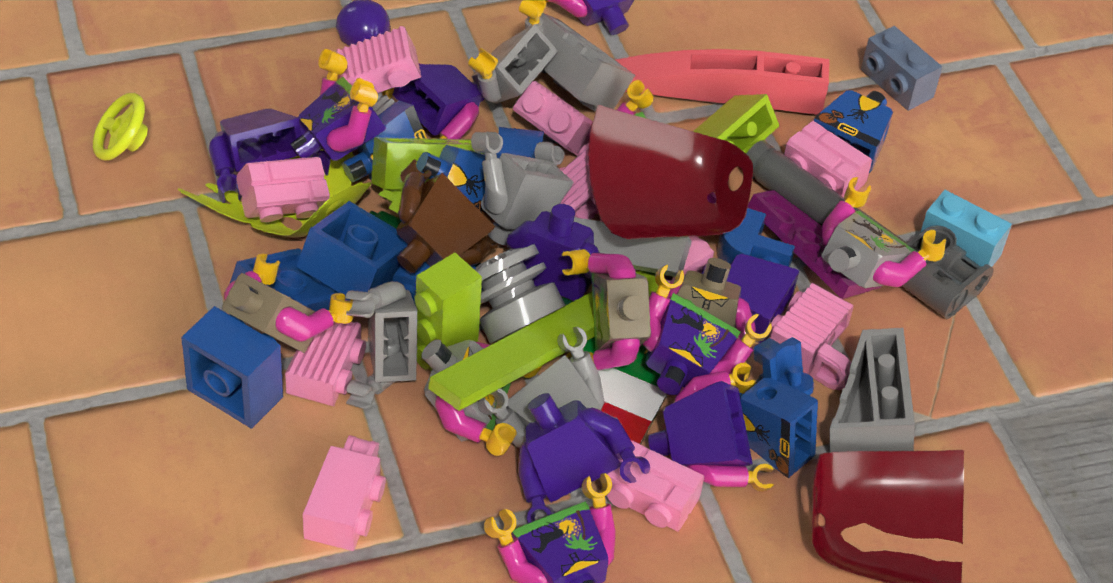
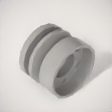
(513, 293)

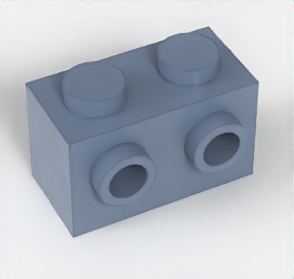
(901, 68)

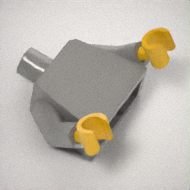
(515, 61)

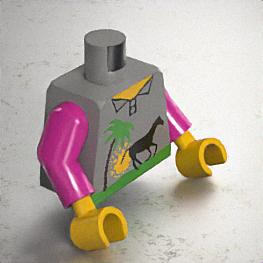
(867, 250)
(470, 421)

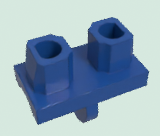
(783, 364)

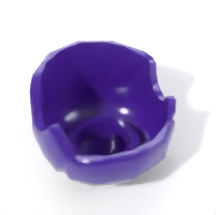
(361, 21)

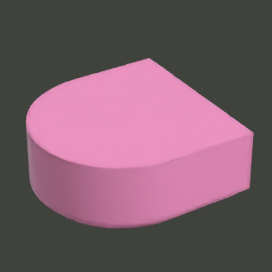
(830, 368)

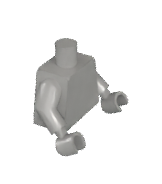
(519, 185)
(390, 339)
(564, 382)

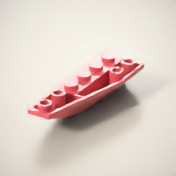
(718, 74)

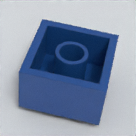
(351, 250)
(233, 366)

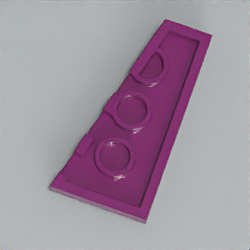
(806, 235)

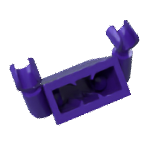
(252, 139)
(552, 235)
(569, 446)

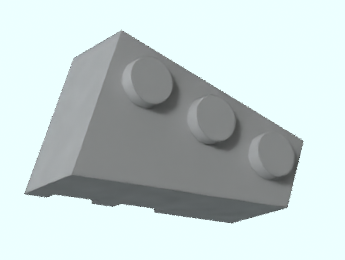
(583, 67)
(877, 398)

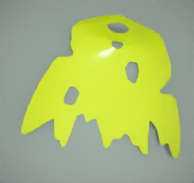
(339, 189)

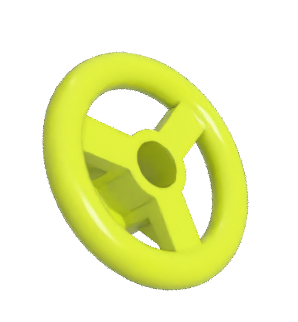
(125, 130)

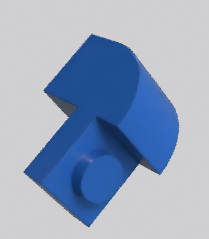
(748, 240)

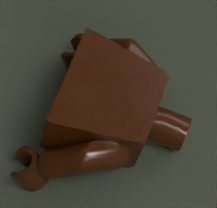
(439, 222)

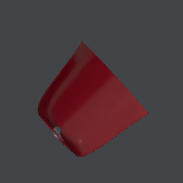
(658, 178)
(898, 494)

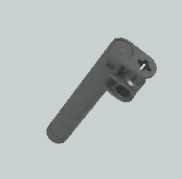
(941, 284)

